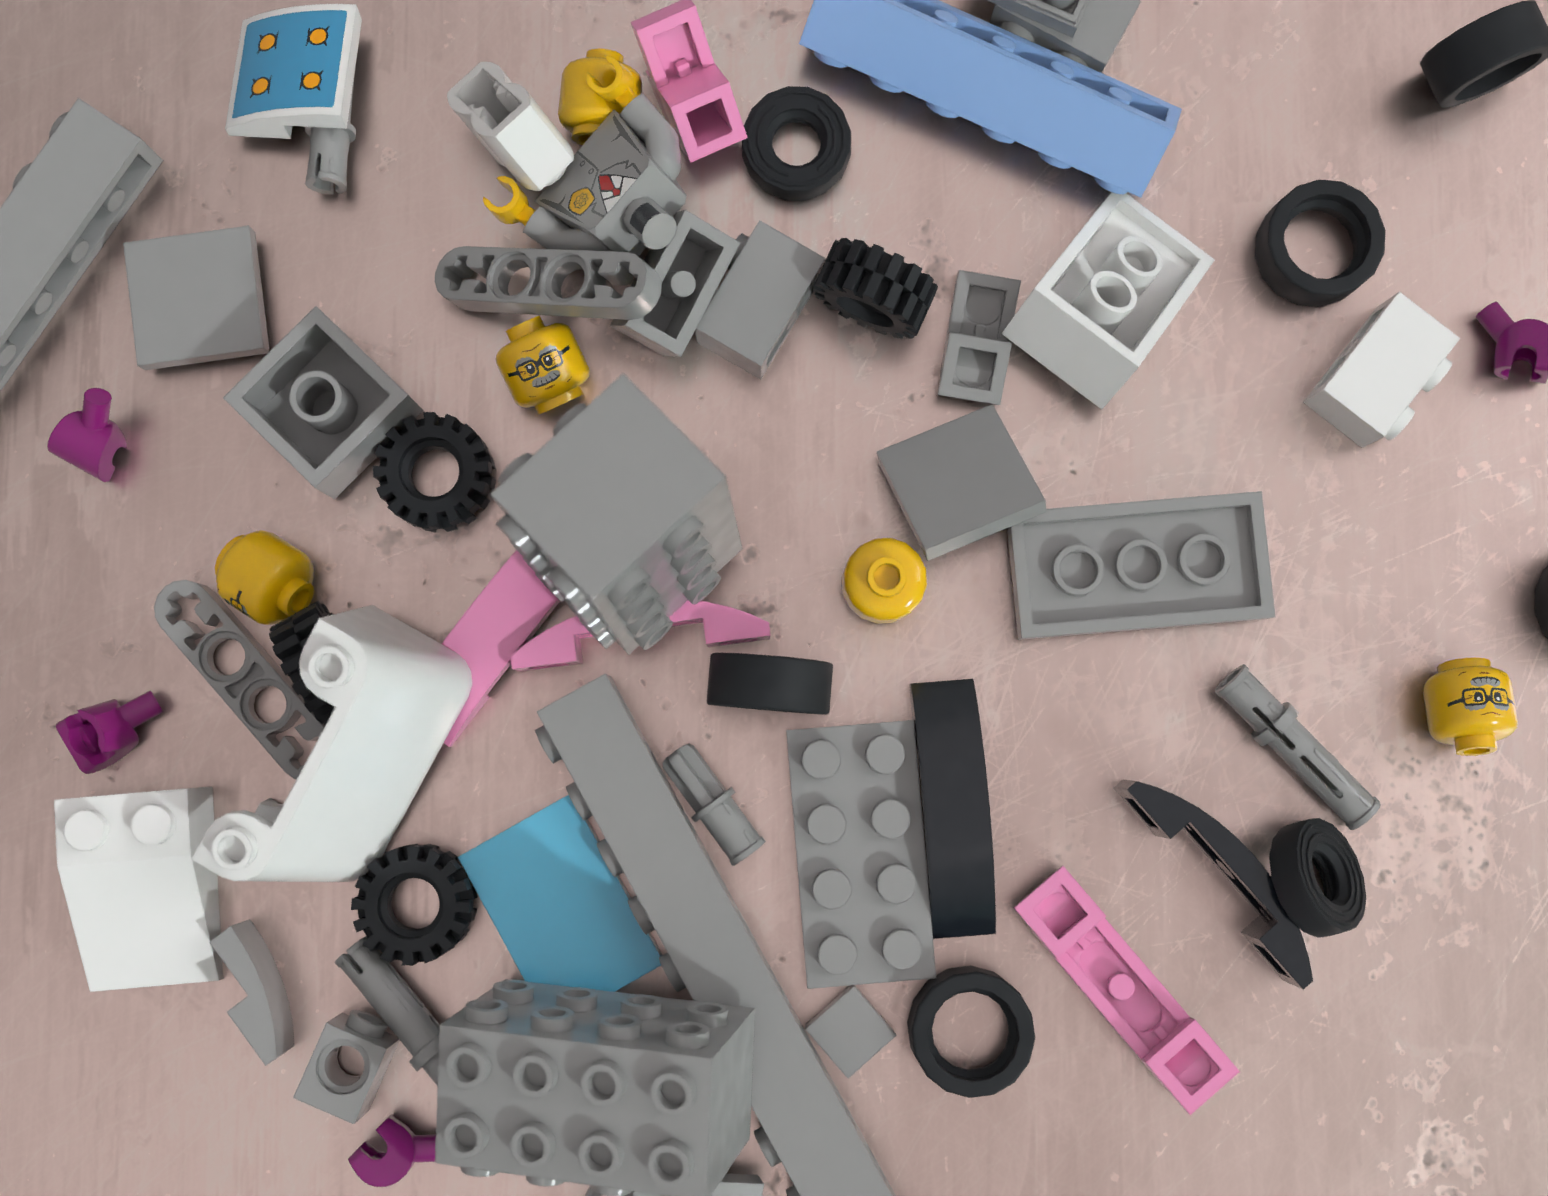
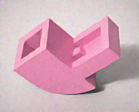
(687, 81)

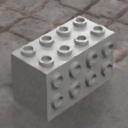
(620, 517)
(595, 1088)

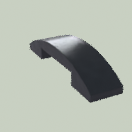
(955, 808)
(1272, 931)

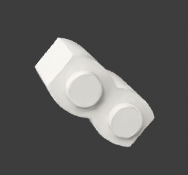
(511, 126)

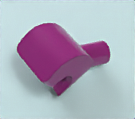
(1516, 341)
(89, 436)
(106, 731)
(403, 1150)

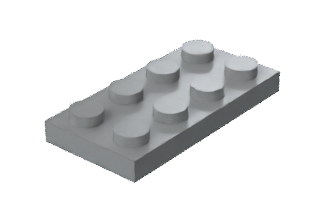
(1141, 566)
(860, 854)

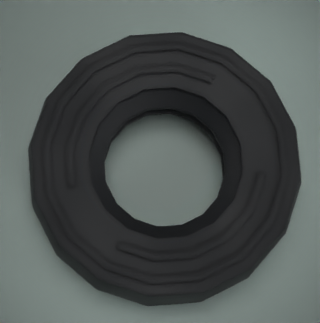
(796, 106)
(1296, 886)

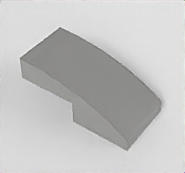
(974, 345)
(265, 1013)

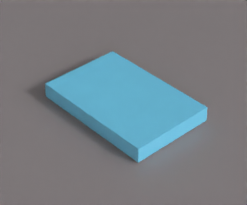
(560, 903)

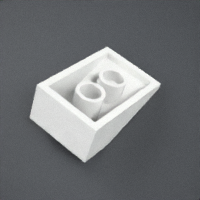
(1108, 298)
(134, 891)

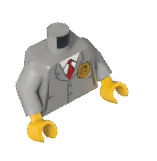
(616, 189)

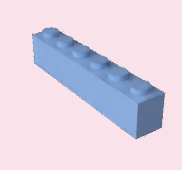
(999, 83)

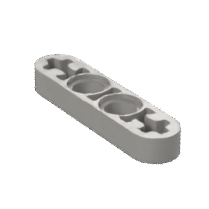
(547, 274)
(243, 686)

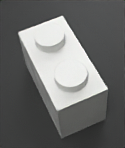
(1383, 371)

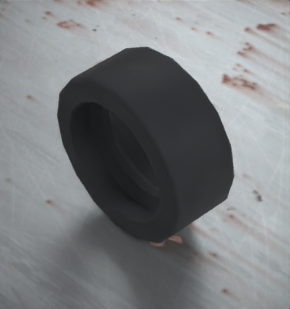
(1487, 54)
(1354, 213)
(770, 683)
(1010, 1062)

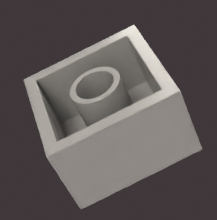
(322, 403)

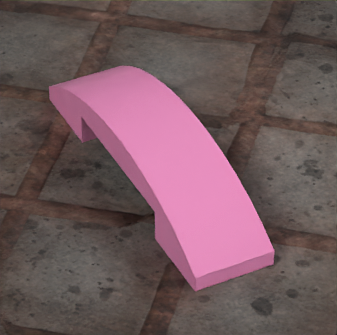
(495, 628)
(562, 643)
(1125, 991)

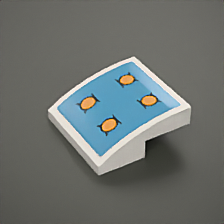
(294, 70)

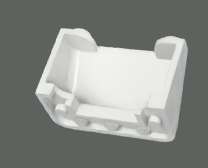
(391, 715)

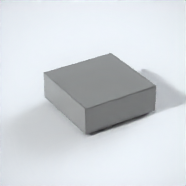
(850, 1030)

